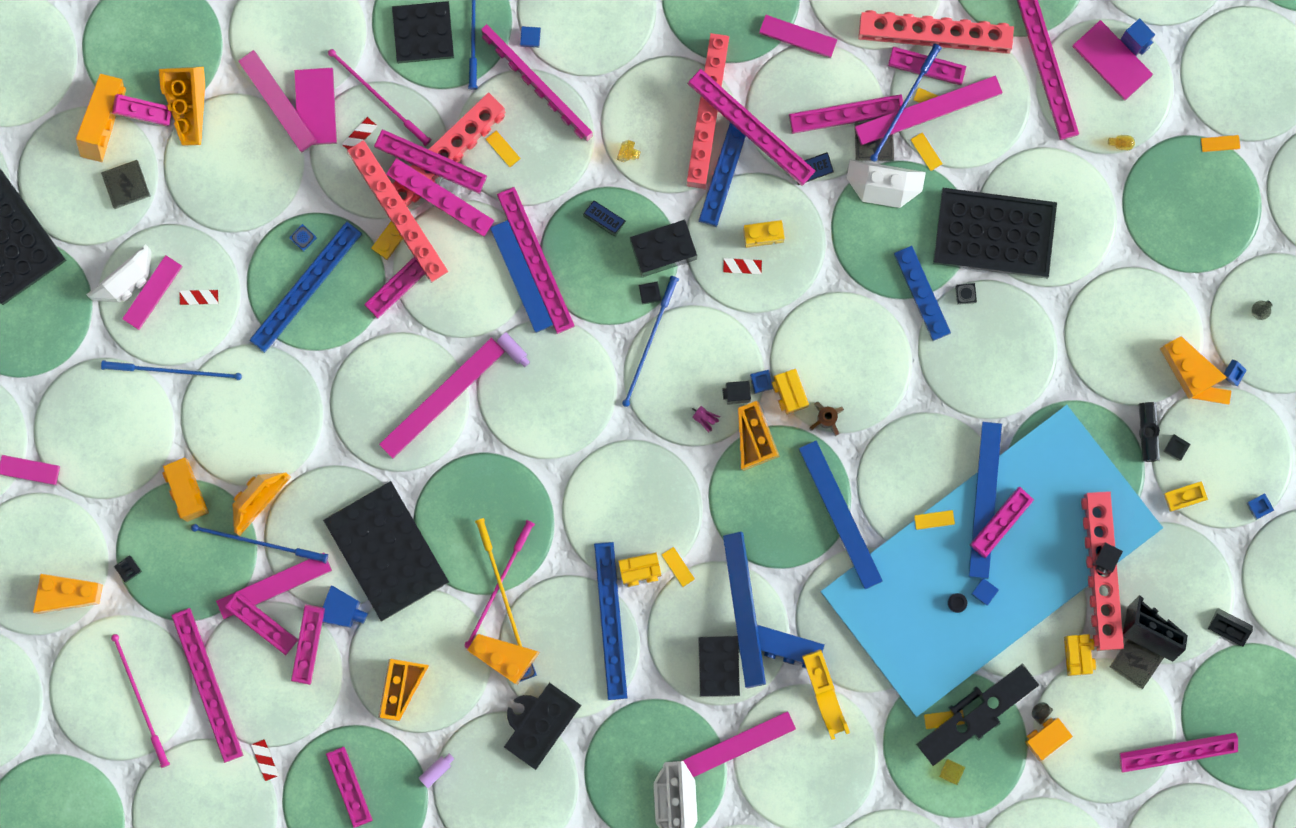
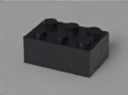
(663, 248)
(719, 666)

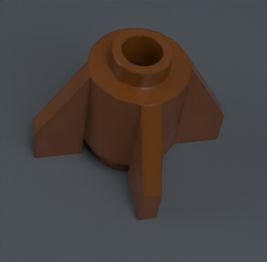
(825, 423)

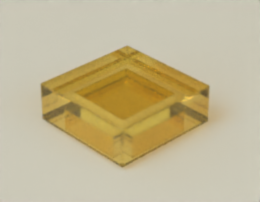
(952, 772)

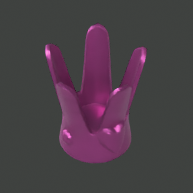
(702, 415)

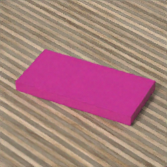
(1112, 60)
(317, 103)

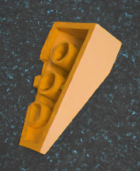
(185, 98)

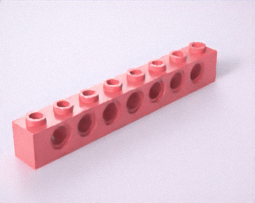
(945, 39)
(488, 105)
(707, 115)
(397, 211)
(1114, 641)

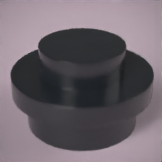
(957, 603)

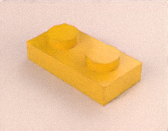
(387, 241)
(1185, 496)

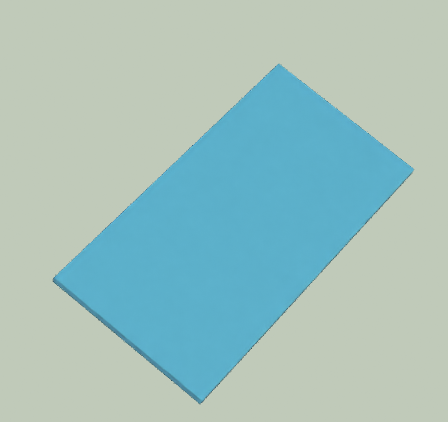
(1035, 565)

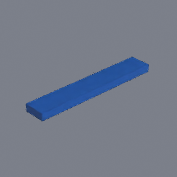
(722, 176)
(521, 276)

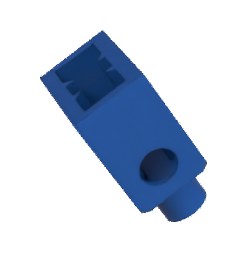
(342, 609)

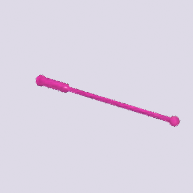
(407, 123)
(517, 548)
(154, 738)

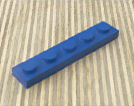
(922, 293)

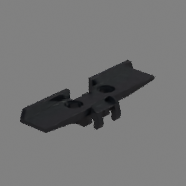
(980, 720)

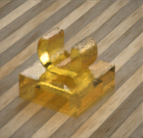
(627, 152)

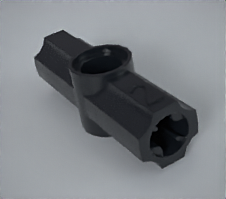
(1148, 419)

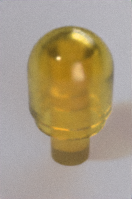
(1122, 142)

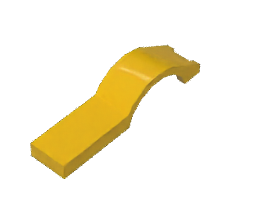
(825, 693)

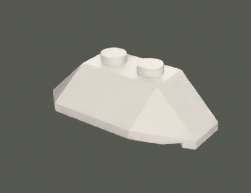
(884, 183)
(124, 279)
(675, 797)

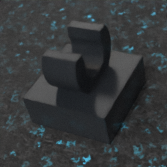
(127, 569)

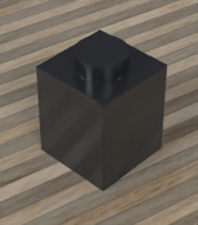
(737, 392)
(1107, 558)

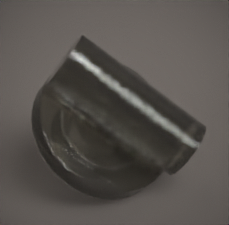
(1261, 309)
(1041, 712)

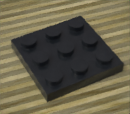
(423, 32)

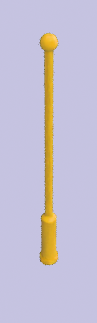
(488, 547)

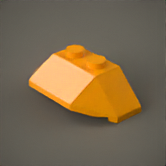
(256, 498)

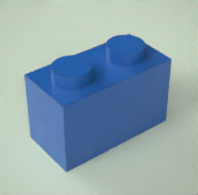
(1138, 37)

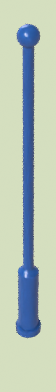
(473, 61)
(924, 69)
(664, 304)
(131, 367)
(298, 552)

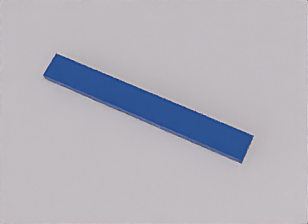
(305, 287)
(985, 492)
(840, 515)
(744, 610)
(610, 621)

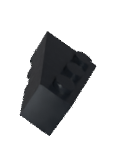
(1152, 631)

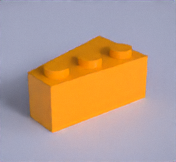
(1190, 367)
(755, 437)
(184, 490)
(63, 593)
(504, 657)
(399, 686)

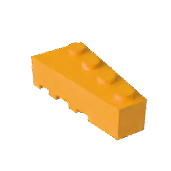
(98, 119)

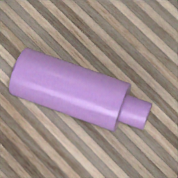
(513, 349)
(436, 770)

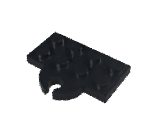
(539, 724)

